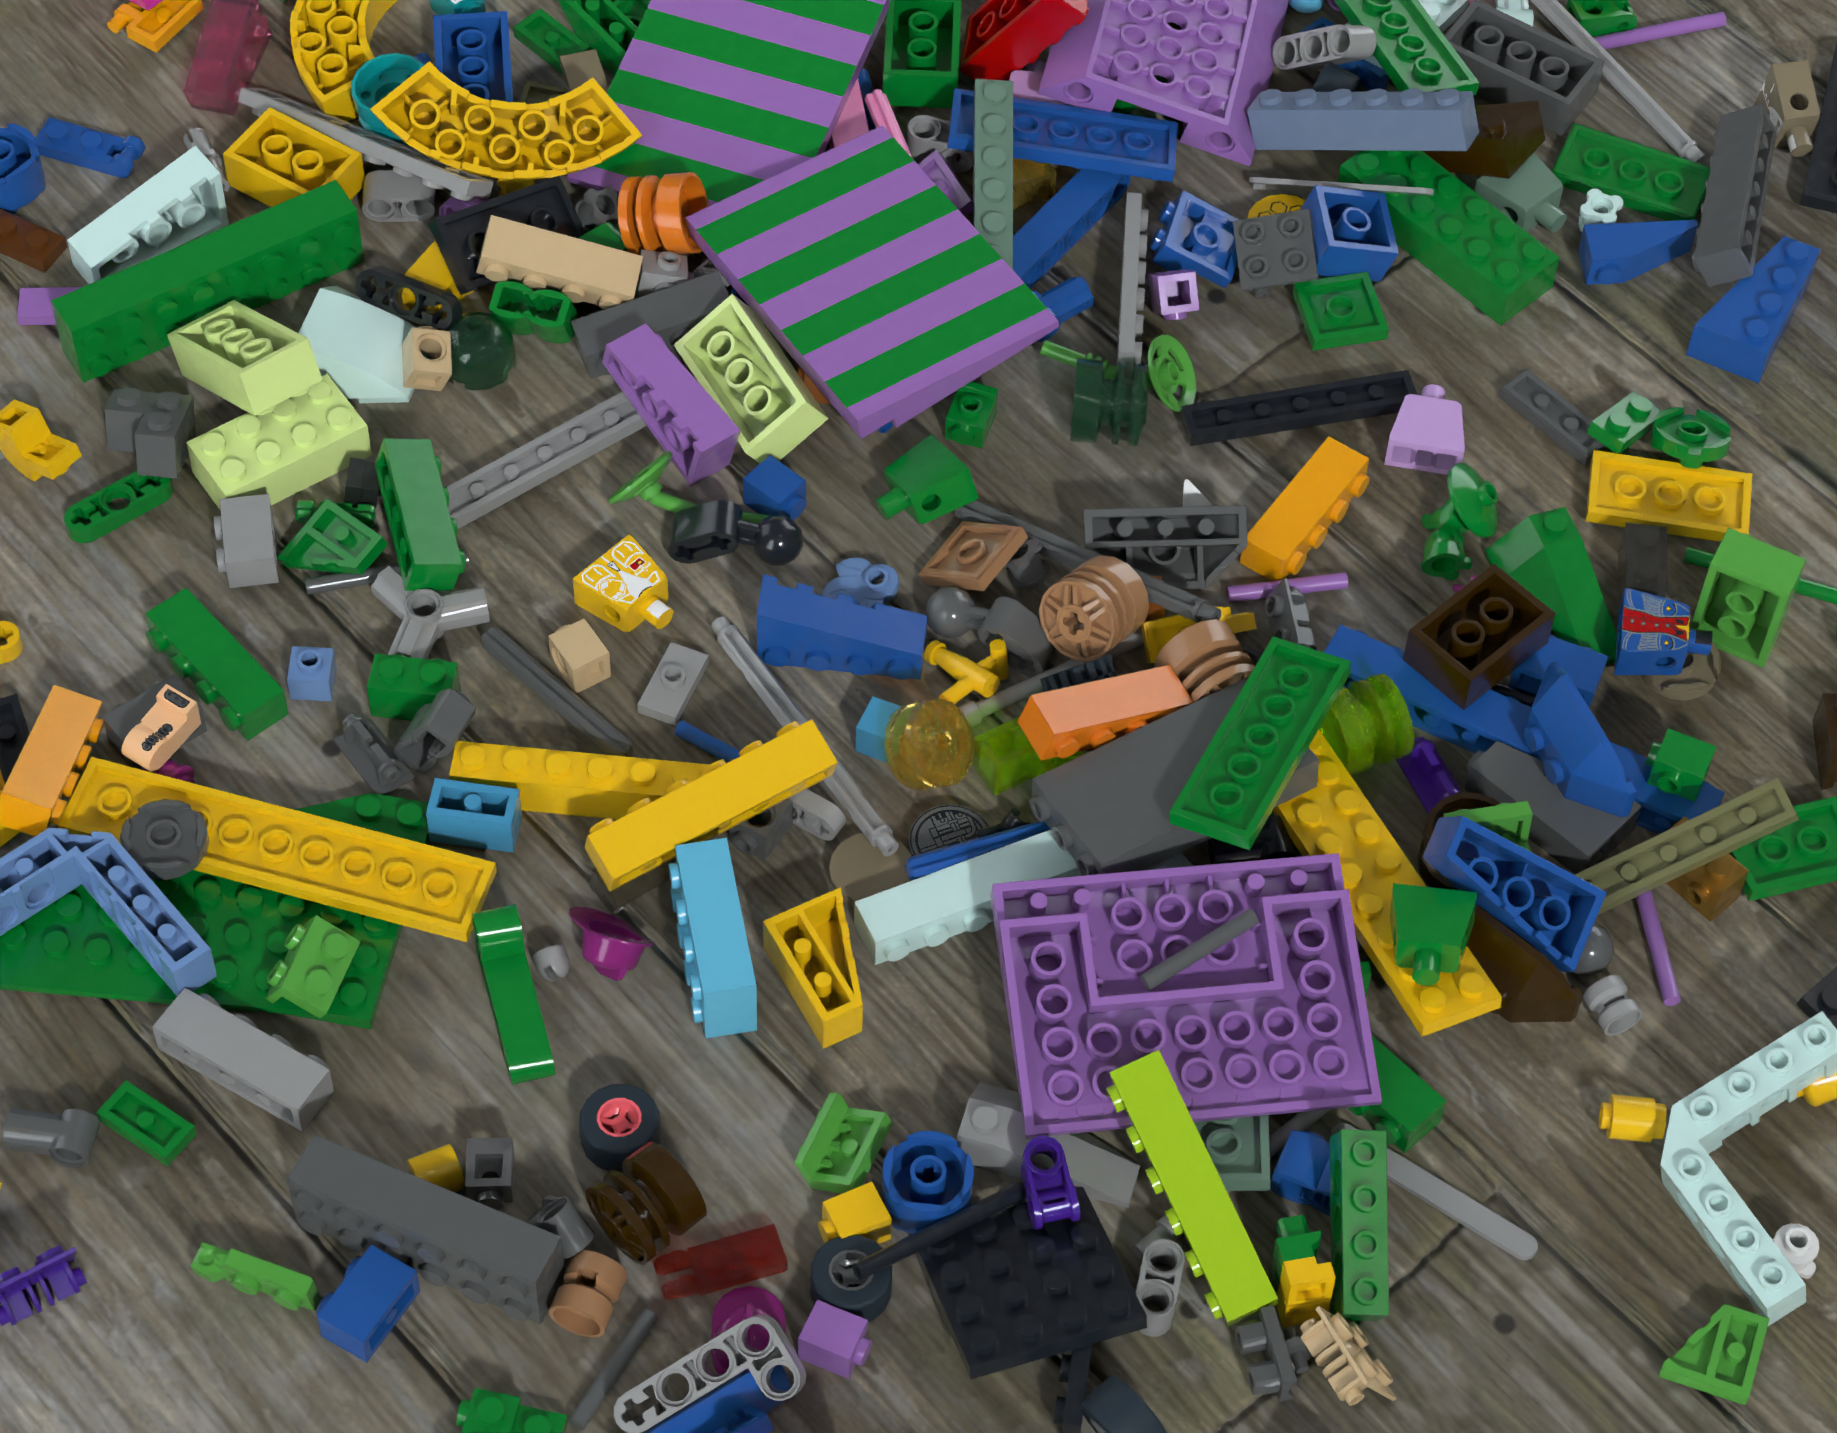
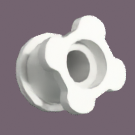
(1799, 1247)

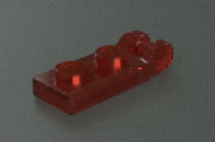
(723, 1263)

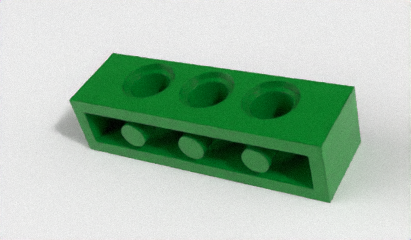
(1359, 1224)

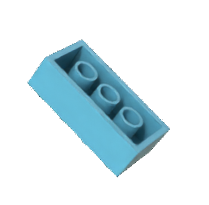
(713, 938)

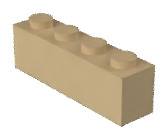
(558, 263)

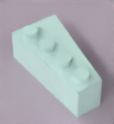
(156, 217)

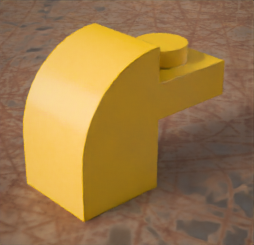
(31, 445)

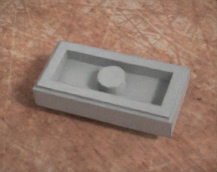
(673, 684)

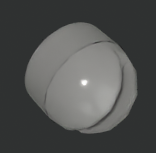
(551, 962)

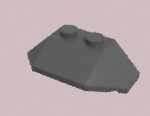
(1172, 542)

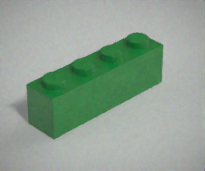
(419, 514)
(215, 664)
(1408, 1103)

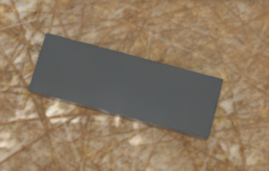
(1551, 415)

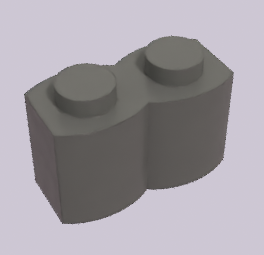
(435, 730)

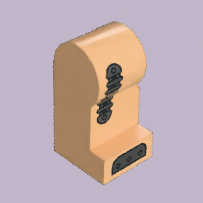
(162, 729)

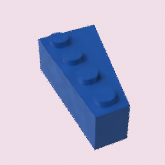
(1754, 314)
(837, 633)

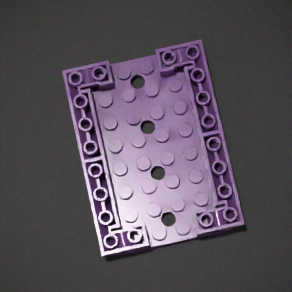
(1210, 64)

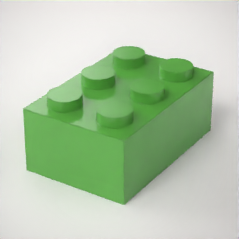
(1747, 596)

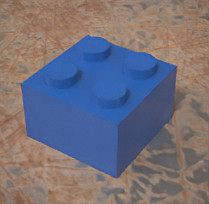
(1351, 232)

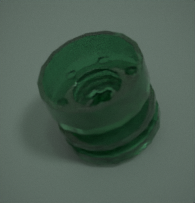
(1108, 402)

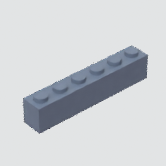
(1364, 120)

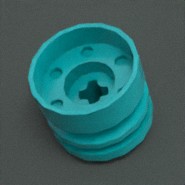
(377, 80)

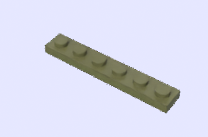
(1691, 844)

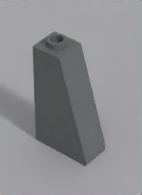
(1561, 827)

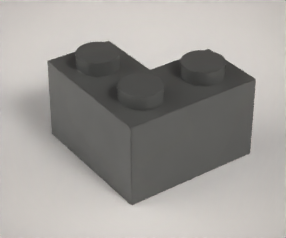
(152, 427)

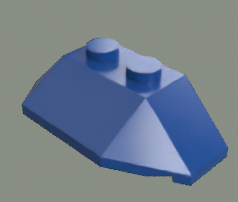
(1575, 747)

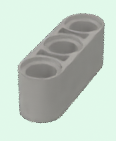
(1328, 44)

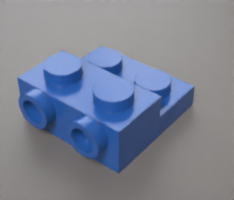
(1196, 239)

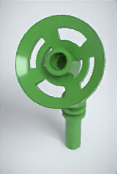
(1162, 373)
(648, 488)

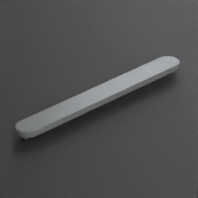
(1260, 184)
(1456, 1204)

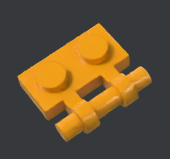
(157, 25)

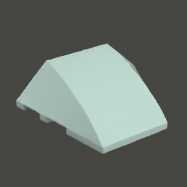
(358, 346)

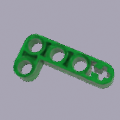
(512, 994)

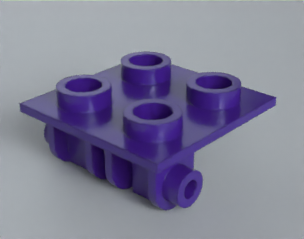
(49, 1265)

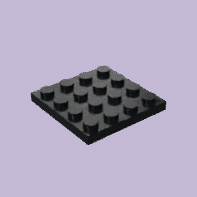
(1029, 1291)

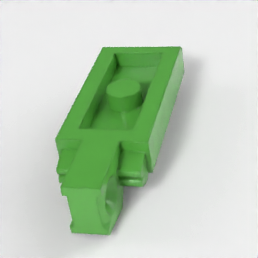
(254, 1275)

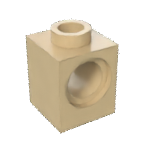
(424, 372)
(579, 655)

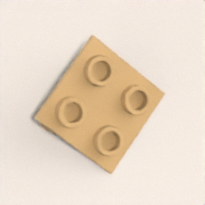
(1350, 1365)

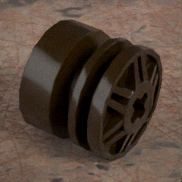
(646, 1202)

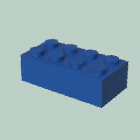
(475, 52)

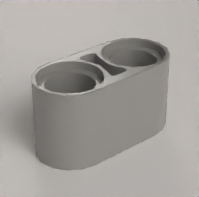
(396, 198)
(1160, 1286)

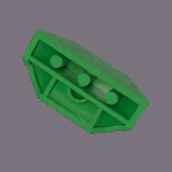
(606, 25)

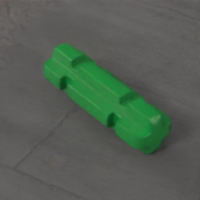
(364, 512)

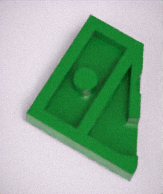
(333, 543)

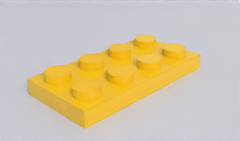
(1665, 493)

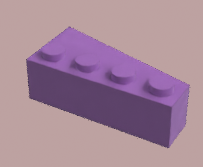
(672, 403)

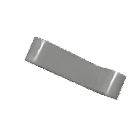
(703, 1379)

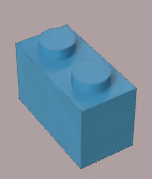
(474, 815)

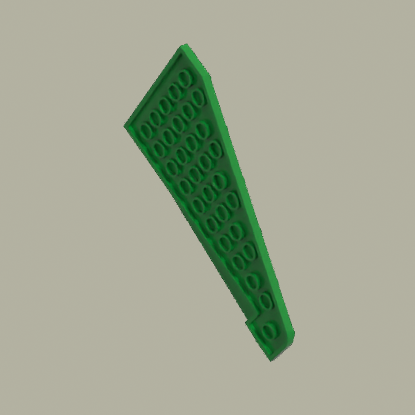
(83, 953)

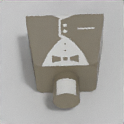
(1791, 105)

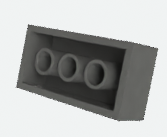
(1525, 65)

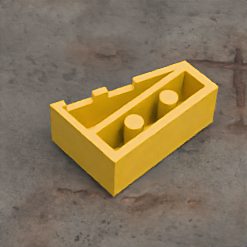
(817, 965)

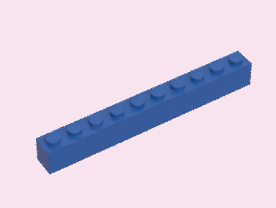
(1501, 720)

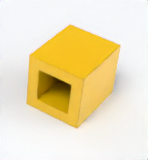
(856, 1213)

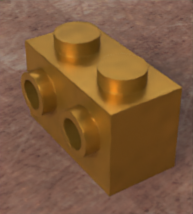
(1711, 886)

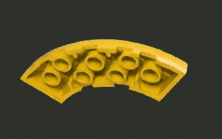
(330, 45)
(502, 136)

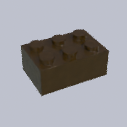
(1478, 636)

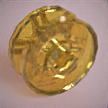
(929, 744)

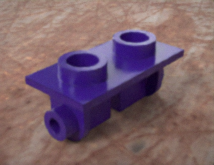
(1427, 774)

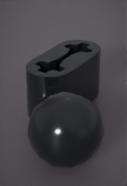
(718, 527)

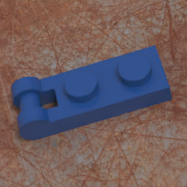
(89, 148)

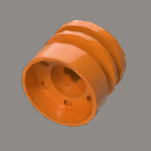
(655, 212)

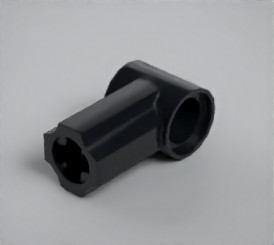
(1271, 843)

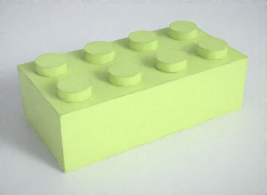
(245, 358)
(751, 380)
(283, 449)

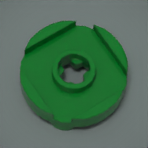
(1690, 436)

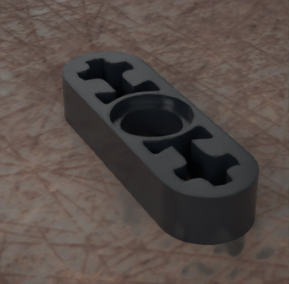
(392, 300)

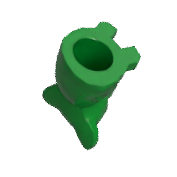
(1445, 545)

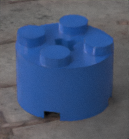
(20, 168)
(926, 1180)

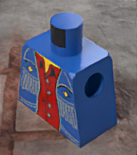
(1655, 635)

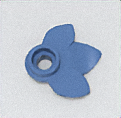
(858, 580)

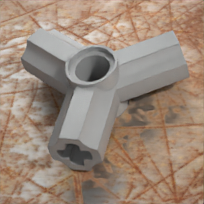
(426, 613)

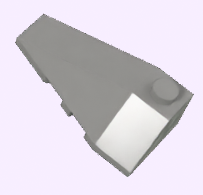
(996, 1142)

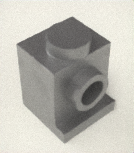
(490, 1171)

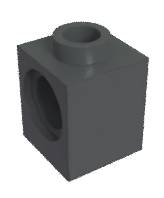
(763, 839)

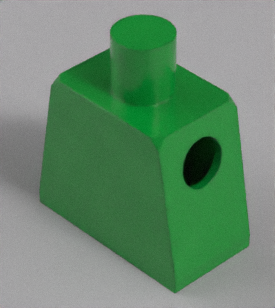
(926, 483)
(1430, 929)

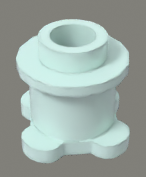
(1599, 208)

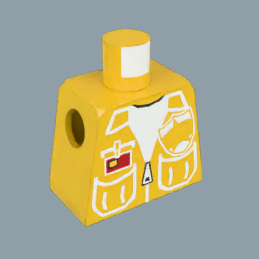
(624, 588)

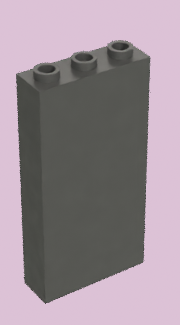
(1118, 798)

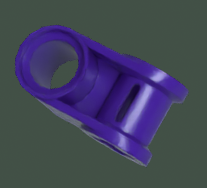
(1050, 1191)

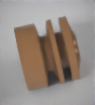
(1094, 608)
(1206, 658)

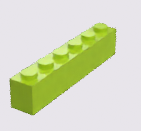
(1193, 1189)

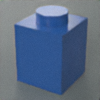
(774, 489)

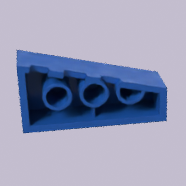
(1517, 888)

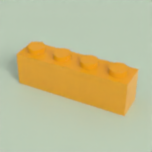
(1305, 511)
(49, 762)

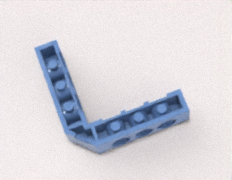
(62, 861)

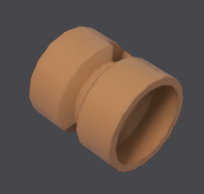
(588, 1294)

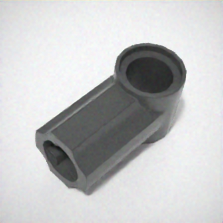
(62, 1137)

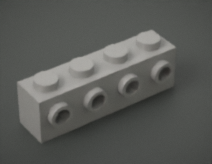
(244, 1058)

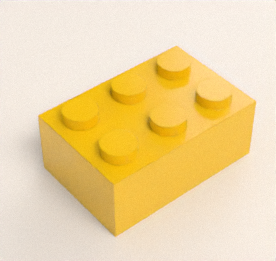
(286, 159)

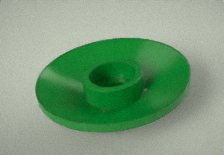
(1473, 500)

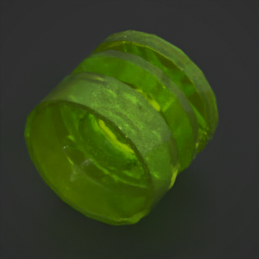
(1369, 724)

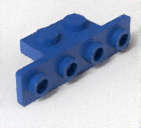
(730, 1408)

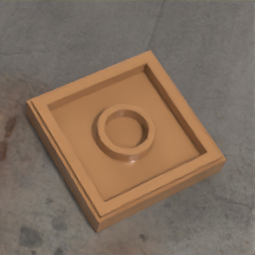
(973, 555)

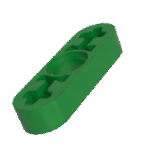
(112, 518)

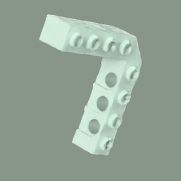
(1702, 1190)

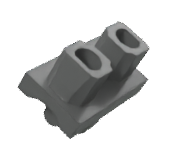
(1277, 1372)

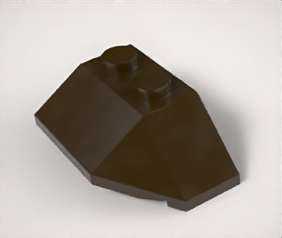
(1523, 976)

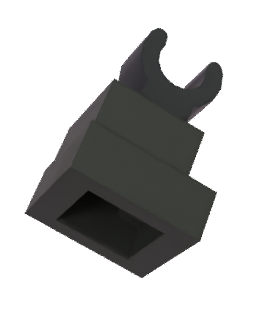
(362, 483)

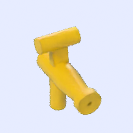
(981, 676)

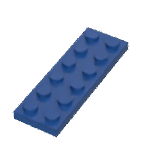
(1077, 137)

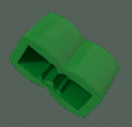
(534, 312)

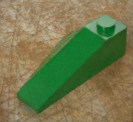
(1553, 565)

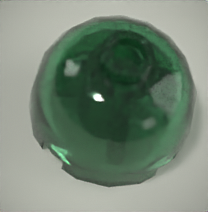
(481, 351)

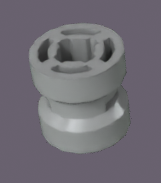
(1612, 1004)

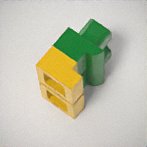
(1296, 1275)

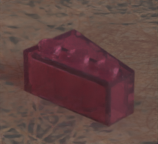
(227, 55)

